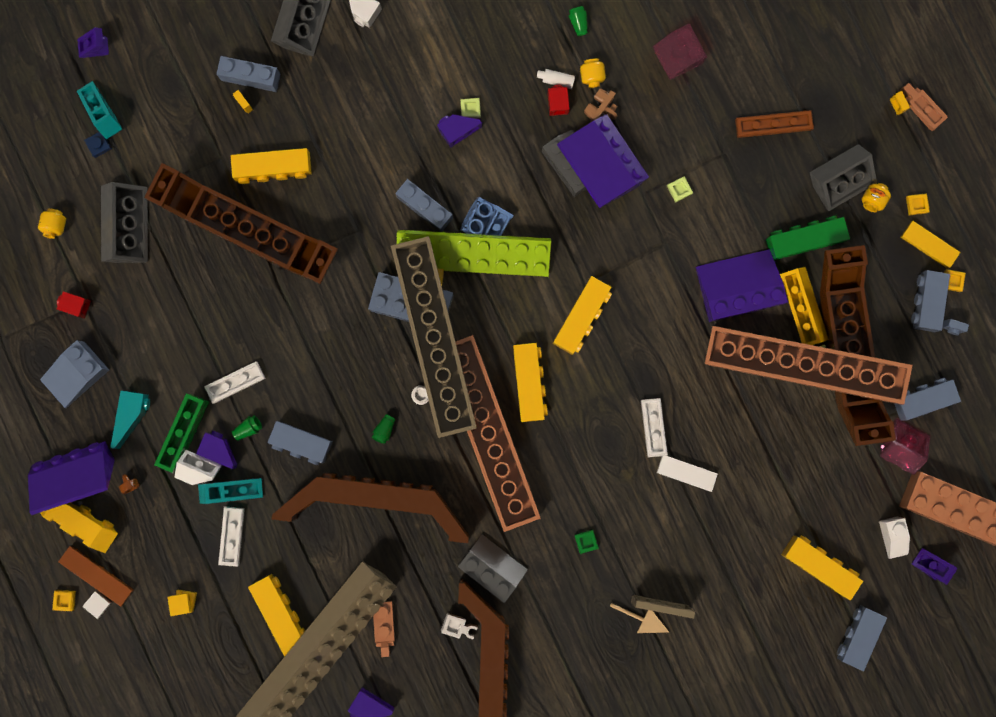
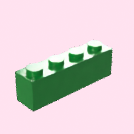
(808, 238)
(181, 432)

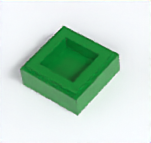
(586, 541)

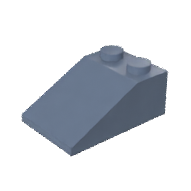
(73, 373)

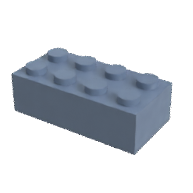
(389, 300)

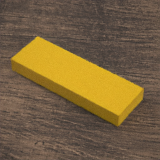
(930, 244)

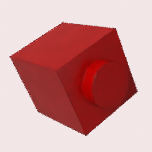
(558, 100)
(73, 304)

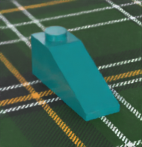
(99, 110)
(129, 413)
(230, 491)

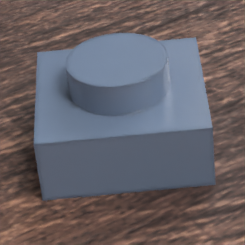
(955, 327)

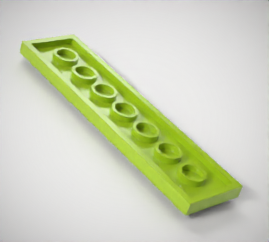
(486, 252)

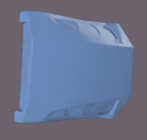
(485, 219)

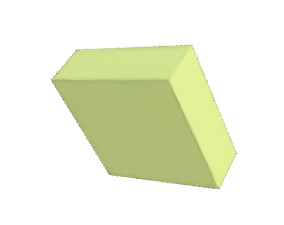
(470, 108)
(680, 189)

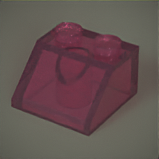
(680, 51)
(908, 450)

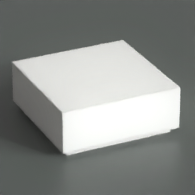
(97, 604)

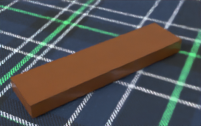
(774, 124)
(96, 575)

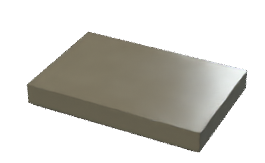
(662, 606)

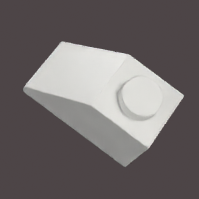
(365, 11)
(195, 468)
(895, 536)

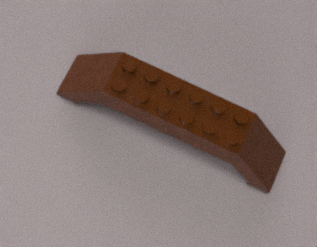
(240, 224)
(850, 331)
(375, 495)
(493, 652)

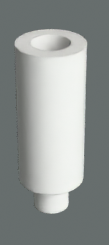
(556, 78)

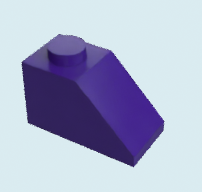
(457, 128)
(217, 449)
(369, 705)

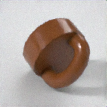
(128, 485)

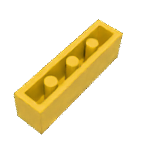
(270, 165)
(804, 306)
(582, 315)
(528, 382)
(822, 567)
(277, 612)

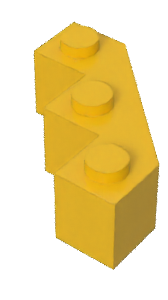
(81, 523)

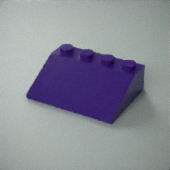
(603, 161)
(741, 285)
(69, 477)

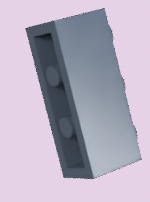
(248, 74)
(424, 205)
(930, 301)
(928, 399)
(299, 443)
(861, 637)

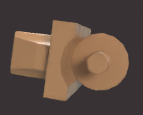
(605, 99)

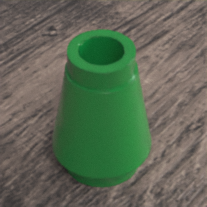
(578, 18)
(248, 427)
(383, 429)

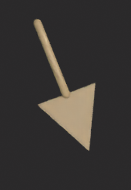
(649, 624)

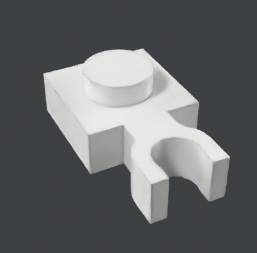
(455, 626)

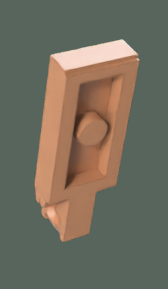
(923, 107)
(384, 628)

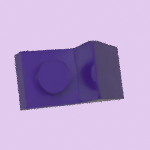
(93, 44)
(934, 566)

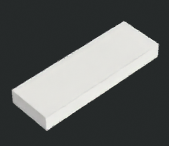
(234, 382)
(654, 427)
(687, 473)
(231, 536)

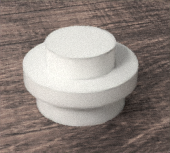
(419, 395)

